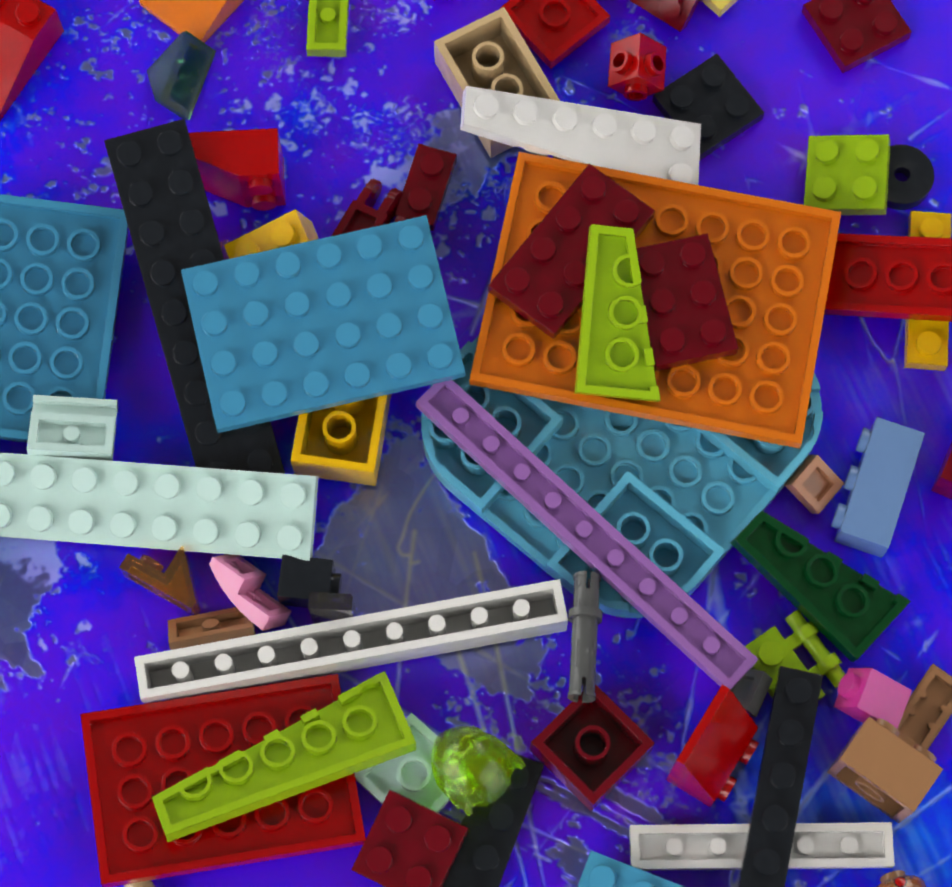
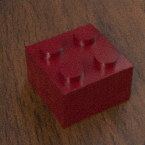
(591, 747)

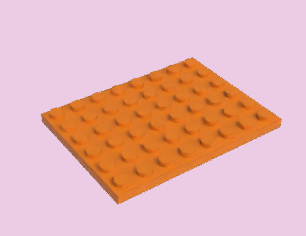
(775, 283)

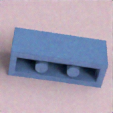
(877, 486)

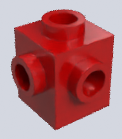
(637, 67)

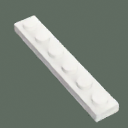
(723, 846)

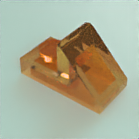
(174, 585)

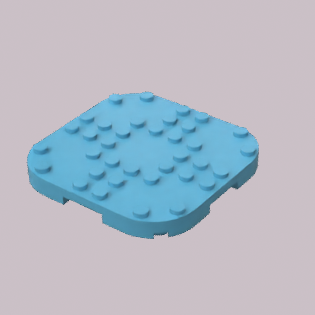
(658, 483)

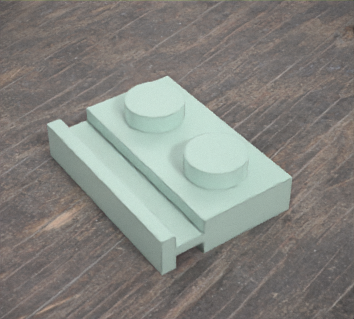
(72, 427)

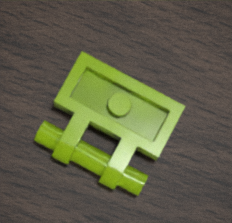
(776, 651)

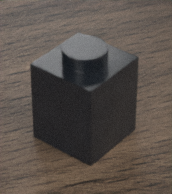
(304, 577)

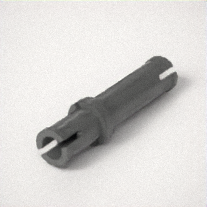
(585, 620)

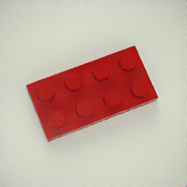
(891, 277)

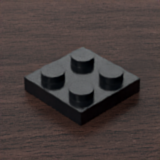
(713, 99)

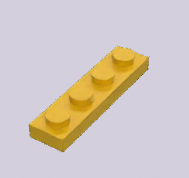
(925, 339)

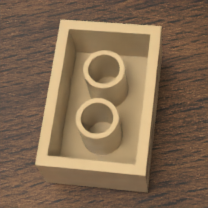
(490, 57)

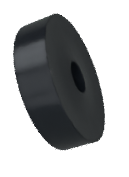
(919, 175)

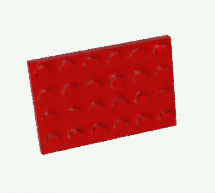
(158, 744)

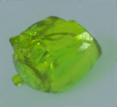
(472, 766)

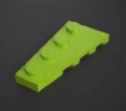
(613, 329)

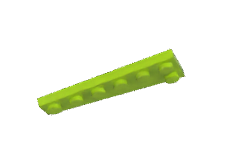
(320, 748)

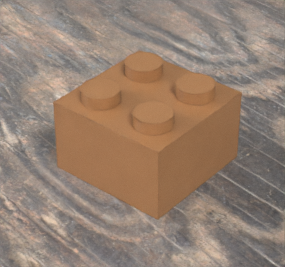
(886, 769)

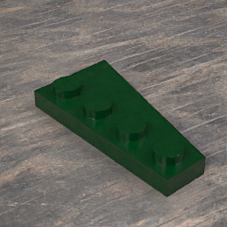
(834, 597)

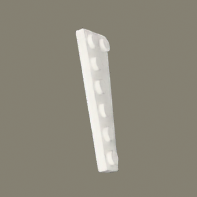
(585, 133)

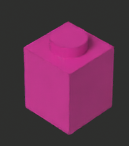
(871, 694)

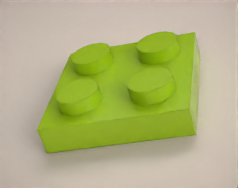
(848, 173)

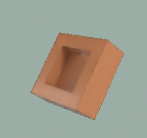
(814, 484)

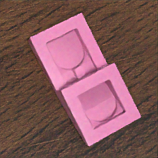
(242, 585)

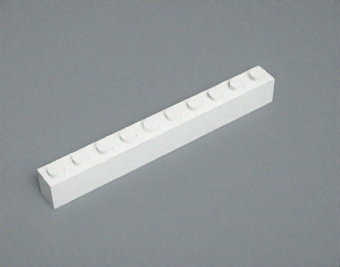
(353, 642)

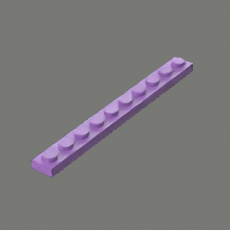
(587, 533)

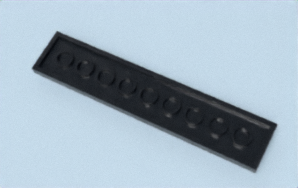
(171, 233)

